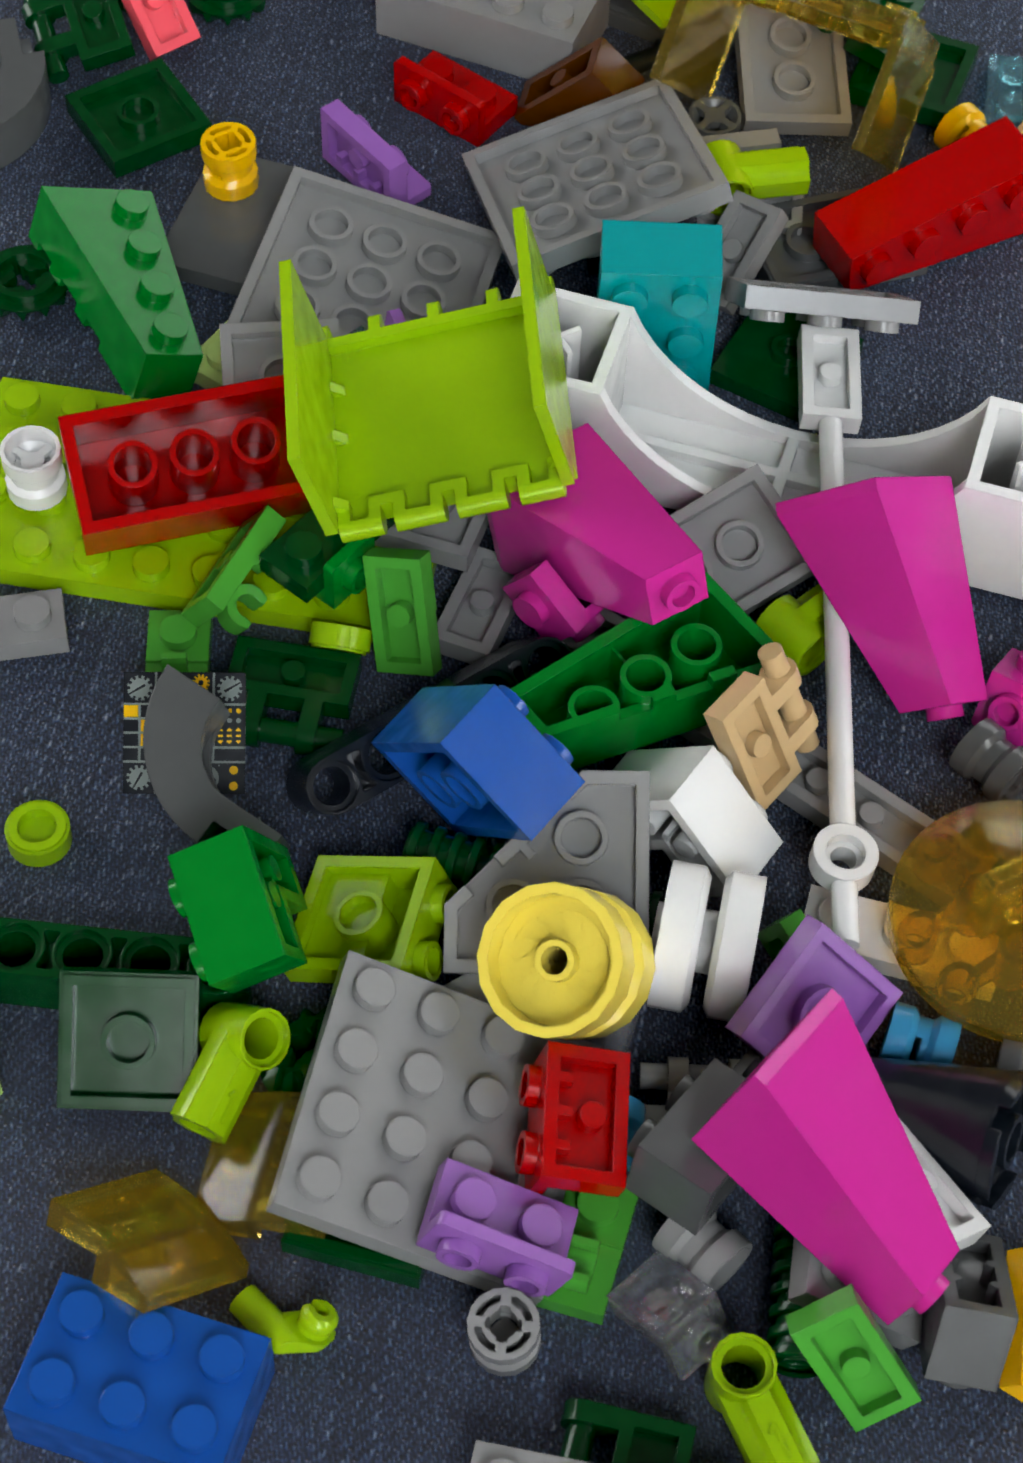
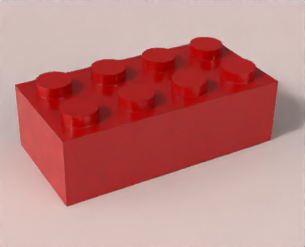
(180, 464)

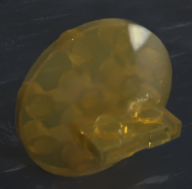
(960, 917)

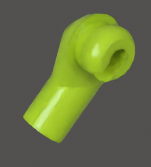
(290, 1331)

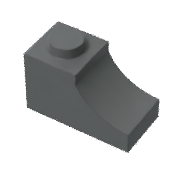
(973, 1321)

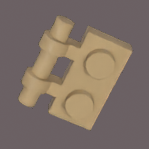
(764, 724)

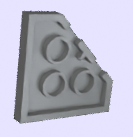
(590, 843)

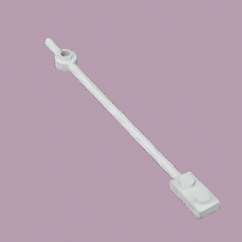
(833, 406)

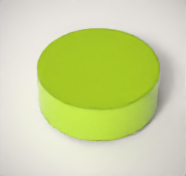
(340, 637)
(38, 833)

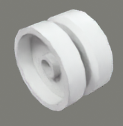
(705, 941)

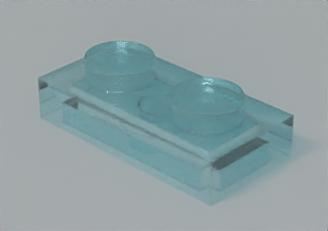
(1004, 89)

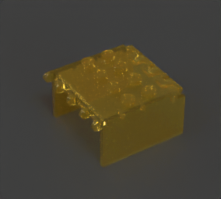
(704, 29)

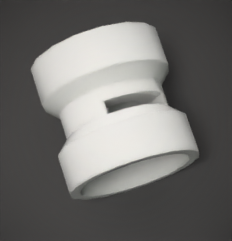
(33, 468)

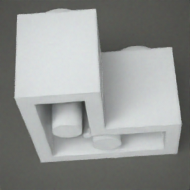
(703, 812)

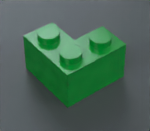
(238, 907)

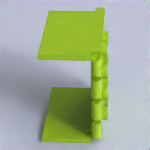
(429, 406)

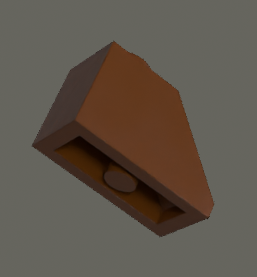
(576, 82)

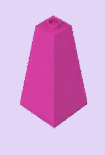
(605, 539)
(899, 583)
(834, 1164)

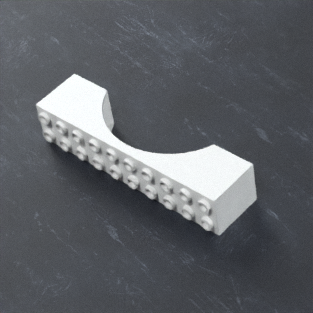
(691, 441)

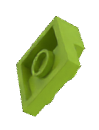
(375, 908)

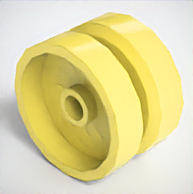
(565, 962)

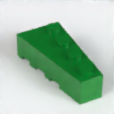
(124, 284)
(644, 679)

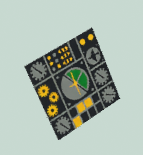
(229, 746)

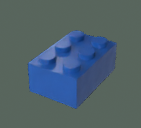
(480, 760)
(136, 1383)

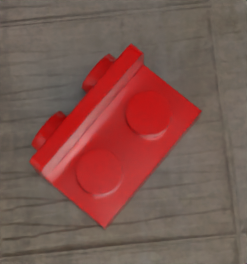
(453, 97)
(575, 1120)

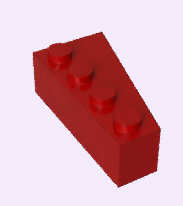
(927, 210)

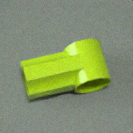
(762, 172)
(797, 627)
(236, 1048)
(759, 1416)

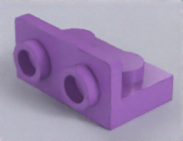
(366, 157)
(498, 1229)

